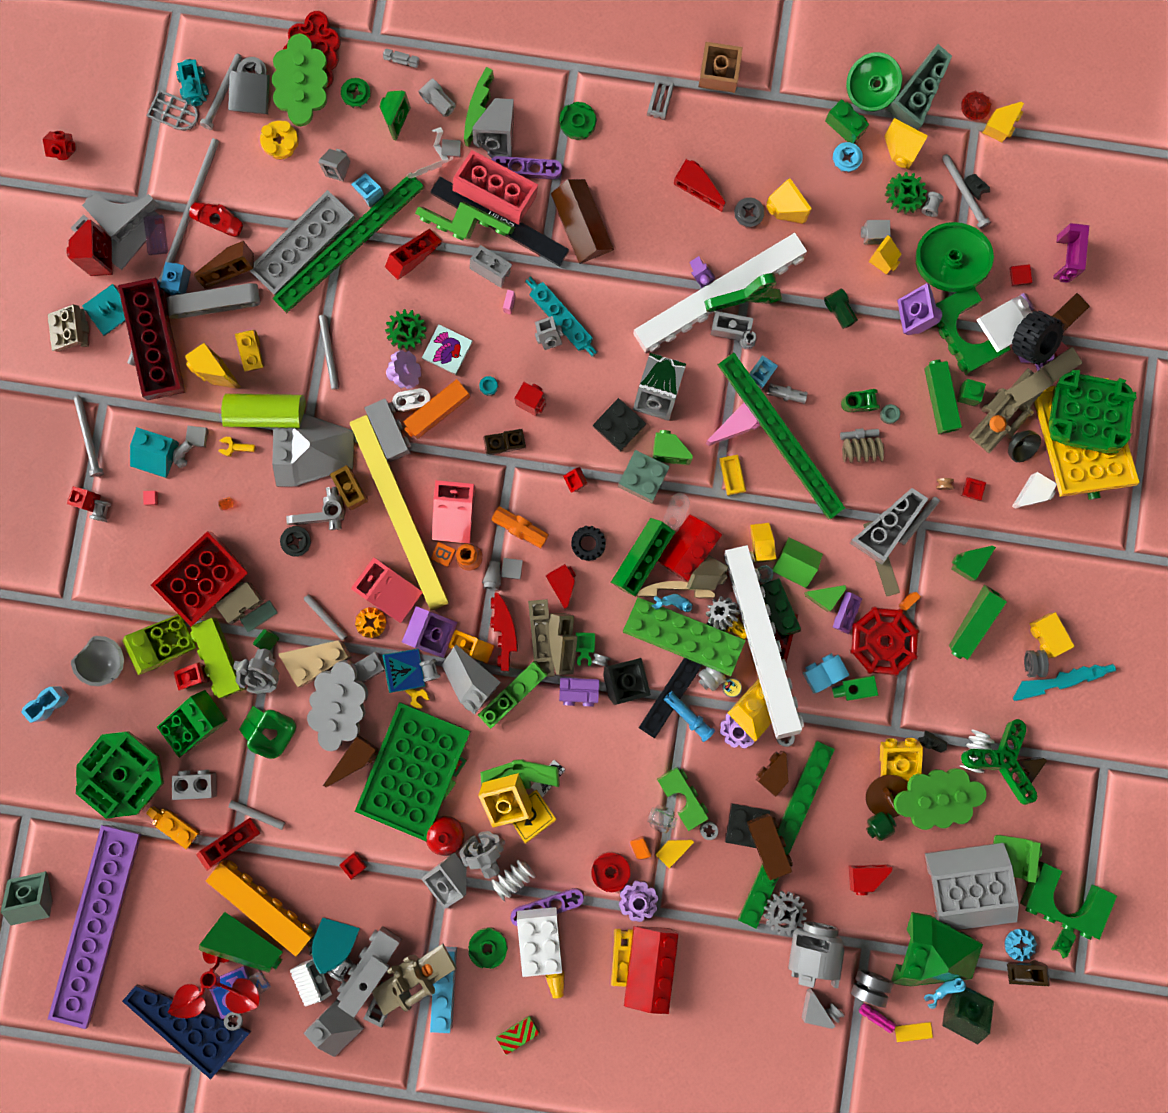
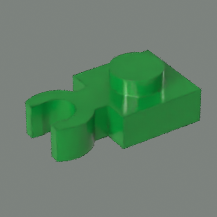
(585, 644)

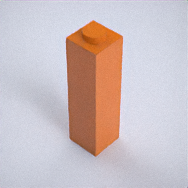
(436, 409)

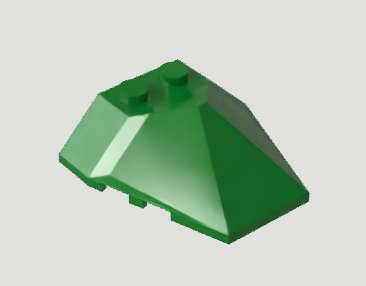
(936, 953)

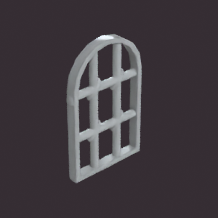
(169, 105)

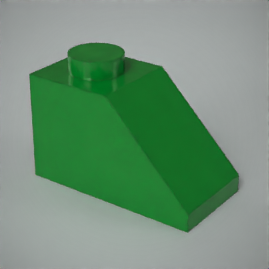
(970, 563)

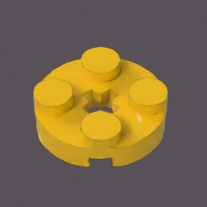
(271, 132)

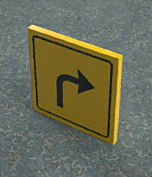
(539, 818)

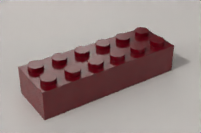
(151, 339)

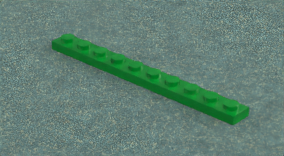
(348, 243)
(781, 436)
(789, 829)

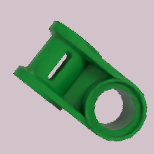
(864, 401)

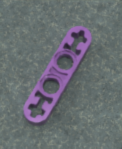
(526, 163)
(546, 903)

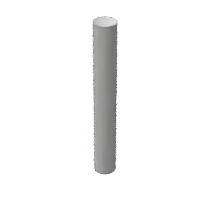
(919, 520)
(325, 617)
(256, 814)

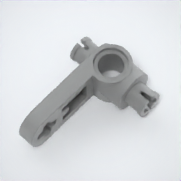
(334, 520)

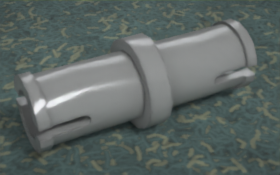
(787, 393)

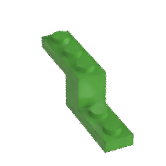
(464, 221)

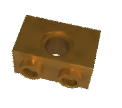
(349, 487)

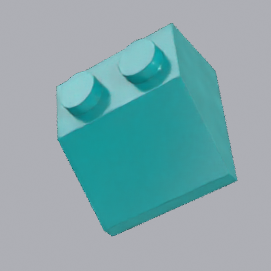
(152, 452)

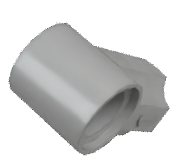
(433, 94)

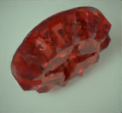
(970, 111)

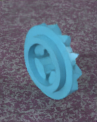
(848, 149)
(1014, 938)

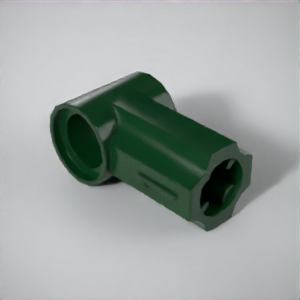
(839, 304)

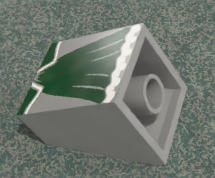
(659, 386)

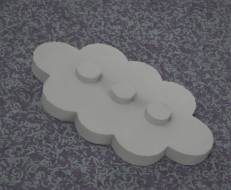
(337, 705)

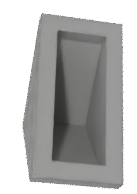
(814, 1012)

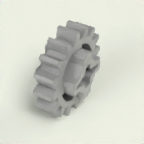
(793, 914)

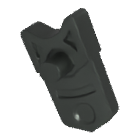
(976, 185)
(932, 742)

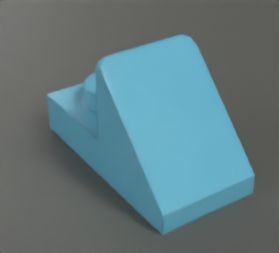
(368, 189)
(763, 371)

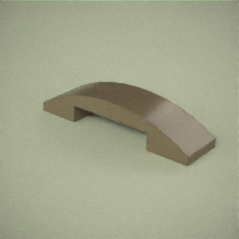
(540, 635)

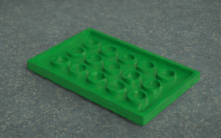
(412, 771)

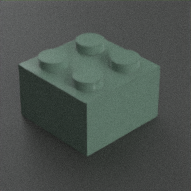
(643, 476)

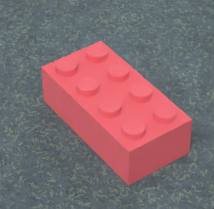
(495, 187)

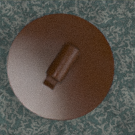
(882, 793)

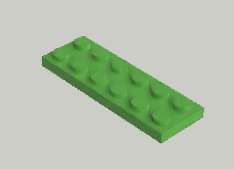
(684, 636)

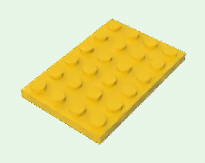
(1083, 469)

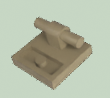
(68, 328)

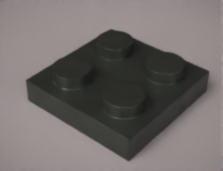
(619, 424)
(737, 829)

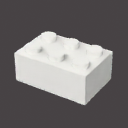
(539, 942)

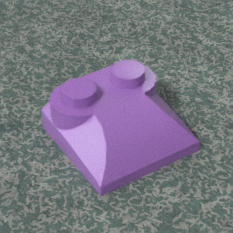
(918, 310)

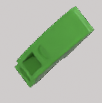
(512, 694)

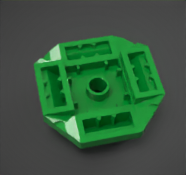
(100, 781)

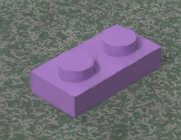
(847, 612)

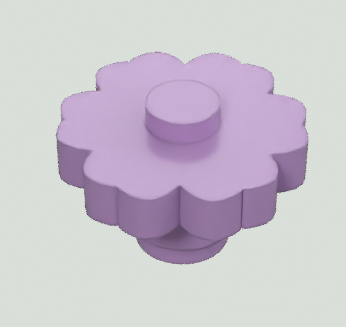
(404, 369)
(734, 733)
(638, 901)

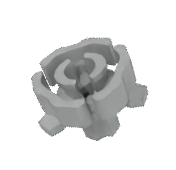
(259, 672)
(483, 854)

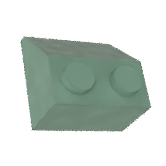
(27, 899)

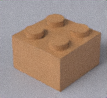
(720, 67)

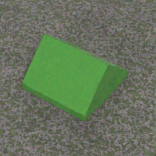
(797, 562)

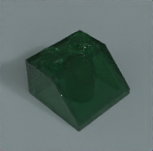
(969, 1015)

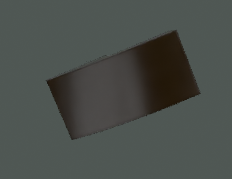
(504, 442)

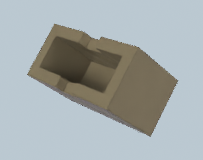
(241, 599)

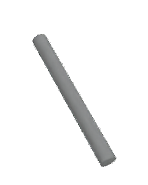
(328, 352)

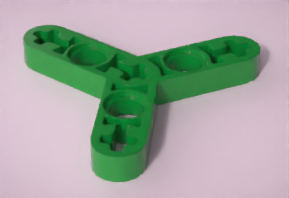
(757, 291)
(1010, 755)

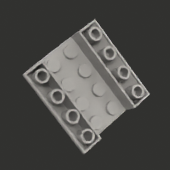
(973, 886)

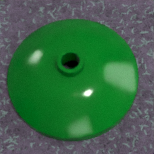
(866, 73)

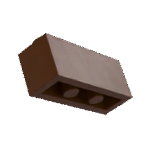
(770, 846)

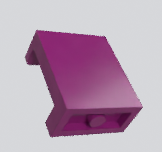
(1077, 242)

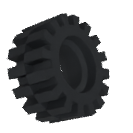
(588, 531)

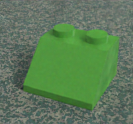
(669, 449)

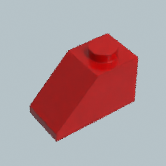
(562, 583)
(867, 877)

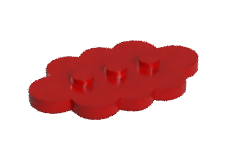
(321, 36)

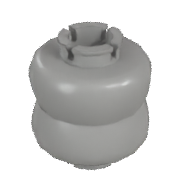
(711, 678)

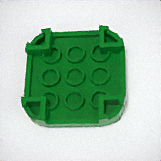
(1091, 412)

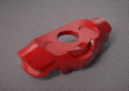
(228, 222)

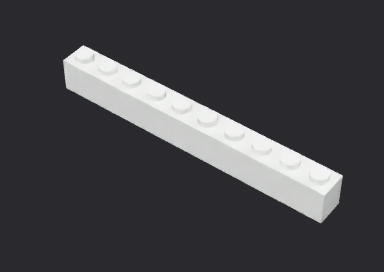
(693, 310)
(762, 642)

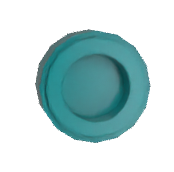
(488, 385)

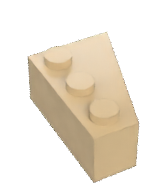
(310, 661)

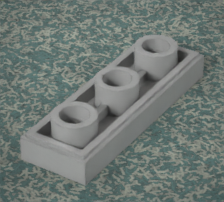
(357, 994)

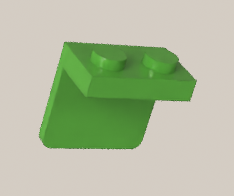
(1023, 855)

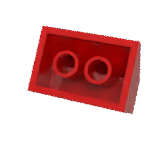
(91, 250)
(689, 547)

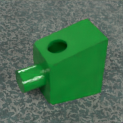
(865, 688)

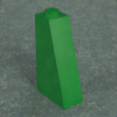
(977, 622)
(240, 944)

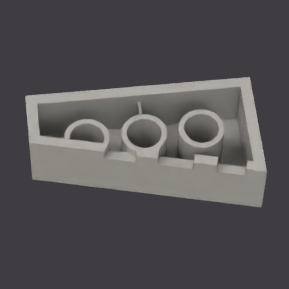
(885, 532)

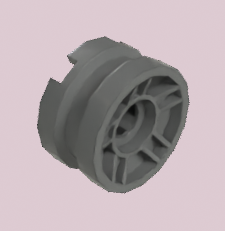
(1036, 663)

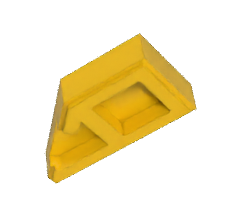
(673, 850)

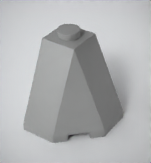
(495, 128)

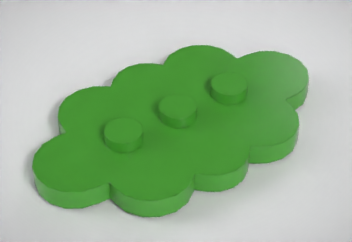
(300, 80)
(940, 798)

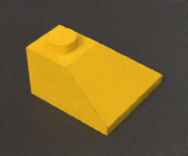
(903, 143)
(788, 203)

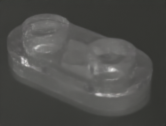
(676, 512)

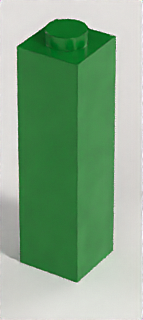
(942, 396)

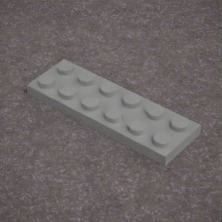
(301, 242)

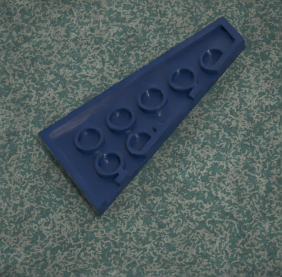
(199, 1039)

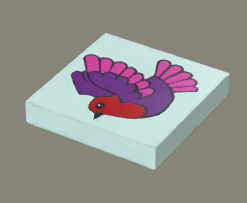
(447, 349)

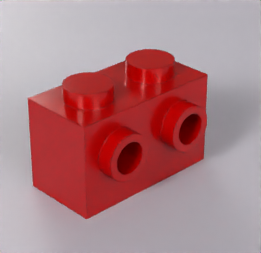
(530, 398)

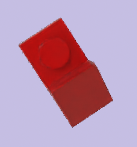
(82, 498)
(190, 676)

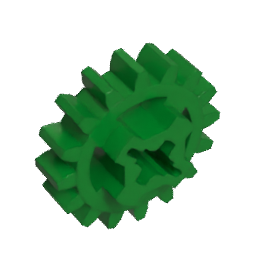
(906, 201)
(398, 333)

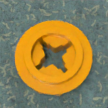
(380, 622)

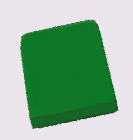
(266, 640)

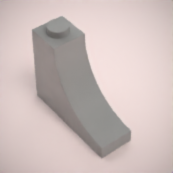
(117, 218)

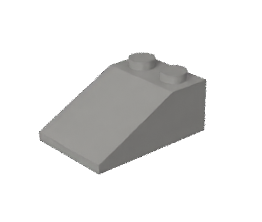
(469, 679)

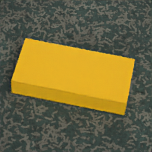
(732, 475)

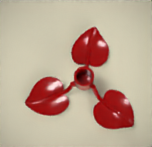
(189, 1000)

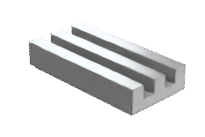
(656, 114)

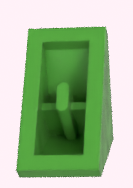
(826, 597)

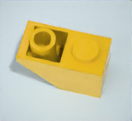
(1002, 120)

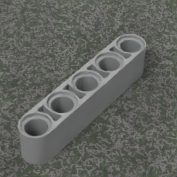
(213, 301)

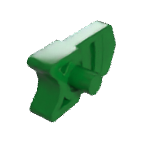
(1064, 942)

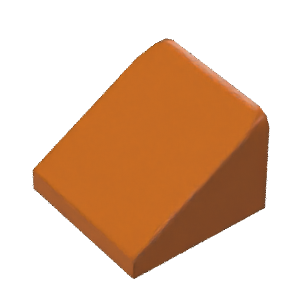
(640, 848)

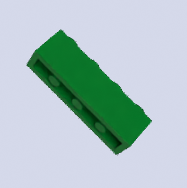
(643, 556)

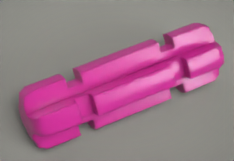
(877, 1018)

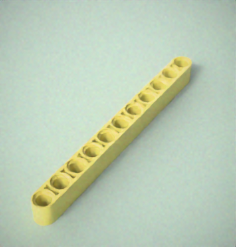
(399, 513)

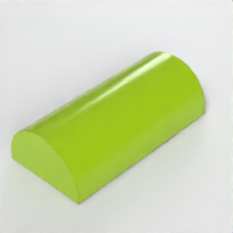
(262, 410)

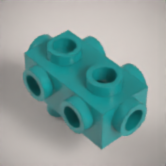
(192, 89)

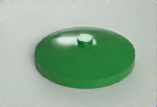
(954, 257)

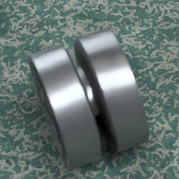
(872, 988)

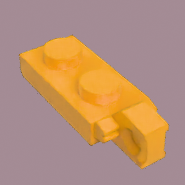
(173, 826)

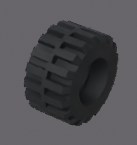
(1037, 337)

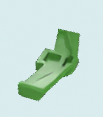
(528, 773)

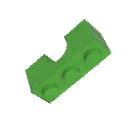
(693, 812)

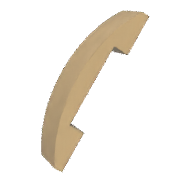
(651, 590)

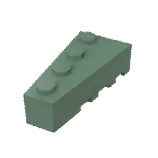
(919, 91)

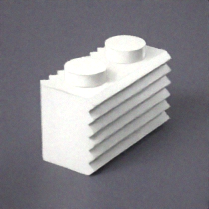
(310, 983)

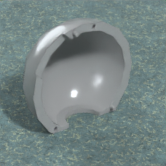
(98, 661)

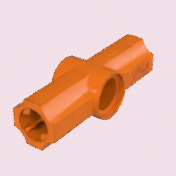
(519, 527)

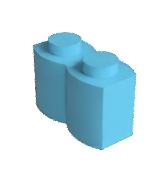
(826, 673)
(44, 705)

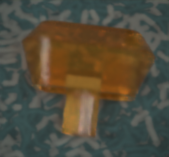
(225, 503)

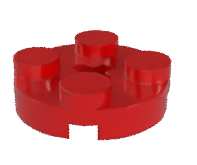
(604, 881)

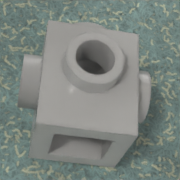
(548, 333)

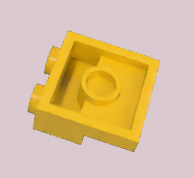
(901, 757)

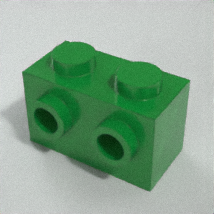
(847, 121)

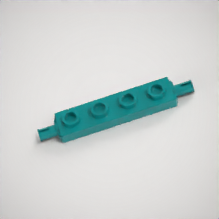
(553, 307)

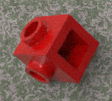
(59, 145)

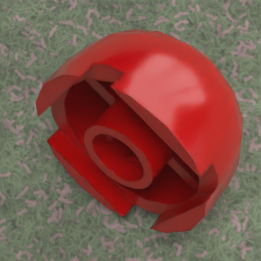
(445, 836)

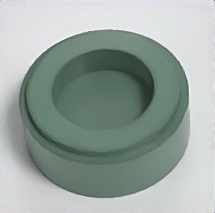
(890, 414)

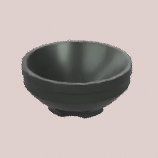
(1023, 445)

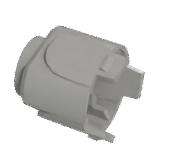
(816, 954)

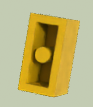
(1051, 635)

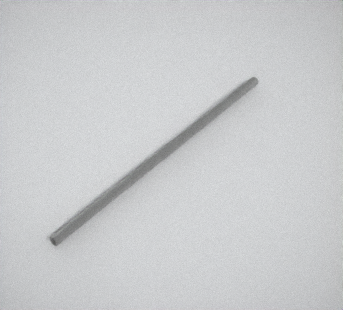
(185, 219)

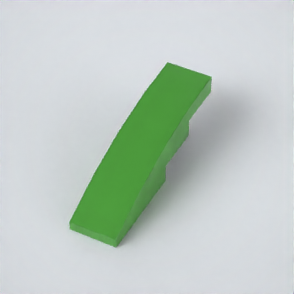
(477, 104)

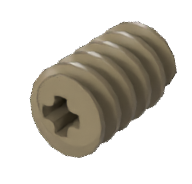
(863, 449)

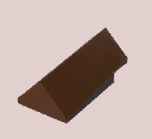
(581, 220)

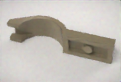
(1044, 377)

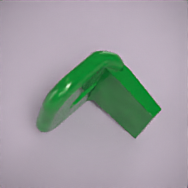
(258, 721)

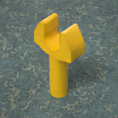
(235, 447)
(415, 694)

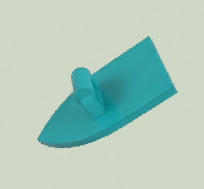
(332, 944)

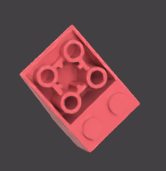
(453, 511)
(387, 590)

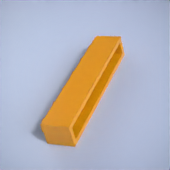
(260, 907)

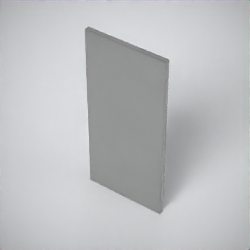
(127, 247)

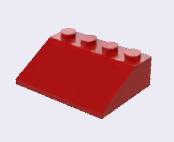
(199, 578)

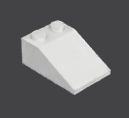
(1003, 321)

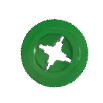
(351, 86)

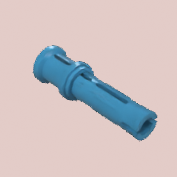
(695, 722)

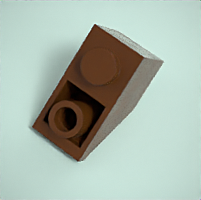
(775, 775)

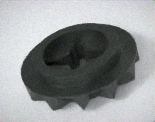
(287, 537)

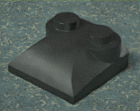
(626, 681)

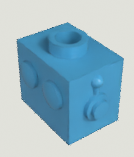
(175, 279)

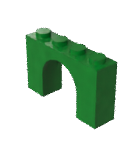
(968, 355)
(1088, 919)

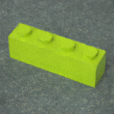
(216, 656)

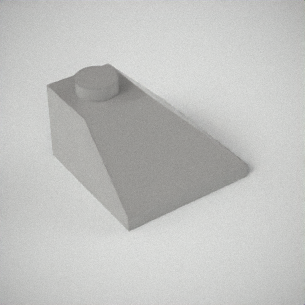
(447, 880)
(333, 1030)

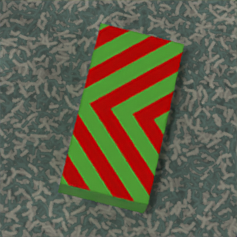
(517, 1035)

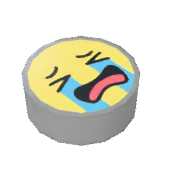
(732, 687)

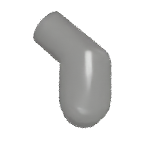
(179, 454)

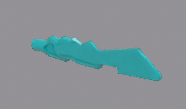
(1063, 680)

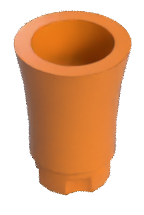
(472, 563)

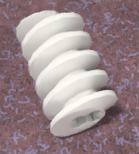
(979, 741)
(512, 879)

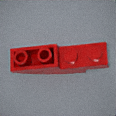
(503, 623)

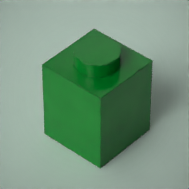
(971, 392)

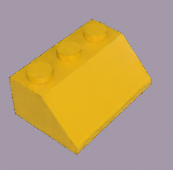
(210, 367)
(752, 712)

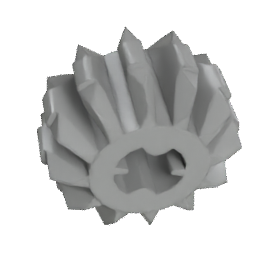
(729, 609)

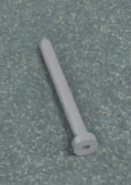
(207, 122)
(983, 222)
(96, 471)

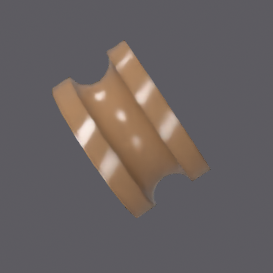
(945, 484)

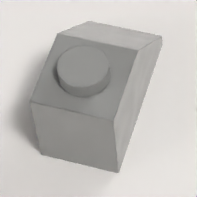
(335, 164)

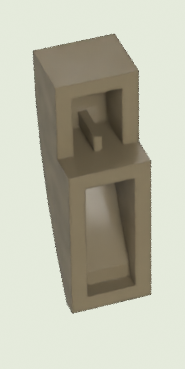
(562, 642)

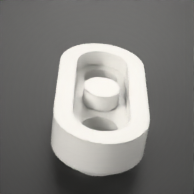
(411, 398)

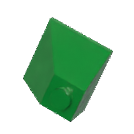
(395, 111)

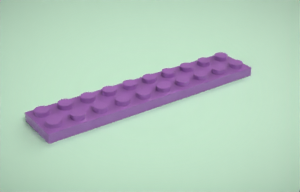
(94, 926)

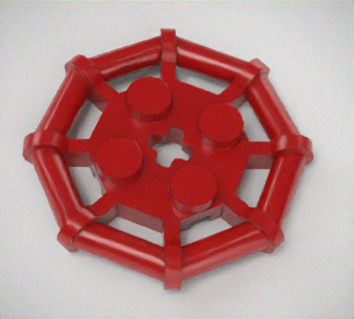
(896, 642)

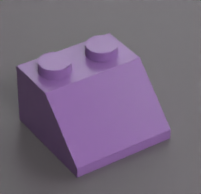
(429, 632)

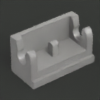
(490, 266)

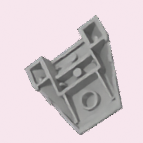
(310, 451)

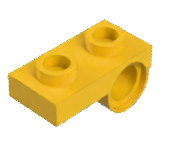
(249, 350)

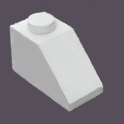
(1035, 491)

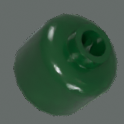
(881, 826)

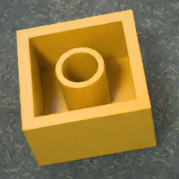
(505, 800)

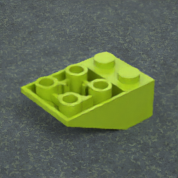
(158, 644)

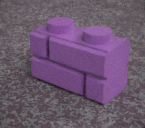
(579, 690)

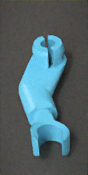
(673, 599)
(948, 987)

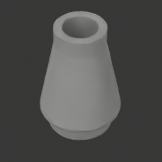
(493, 576)

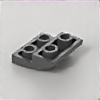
(248, 92)

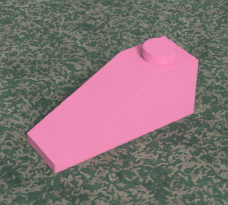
(738, 423)

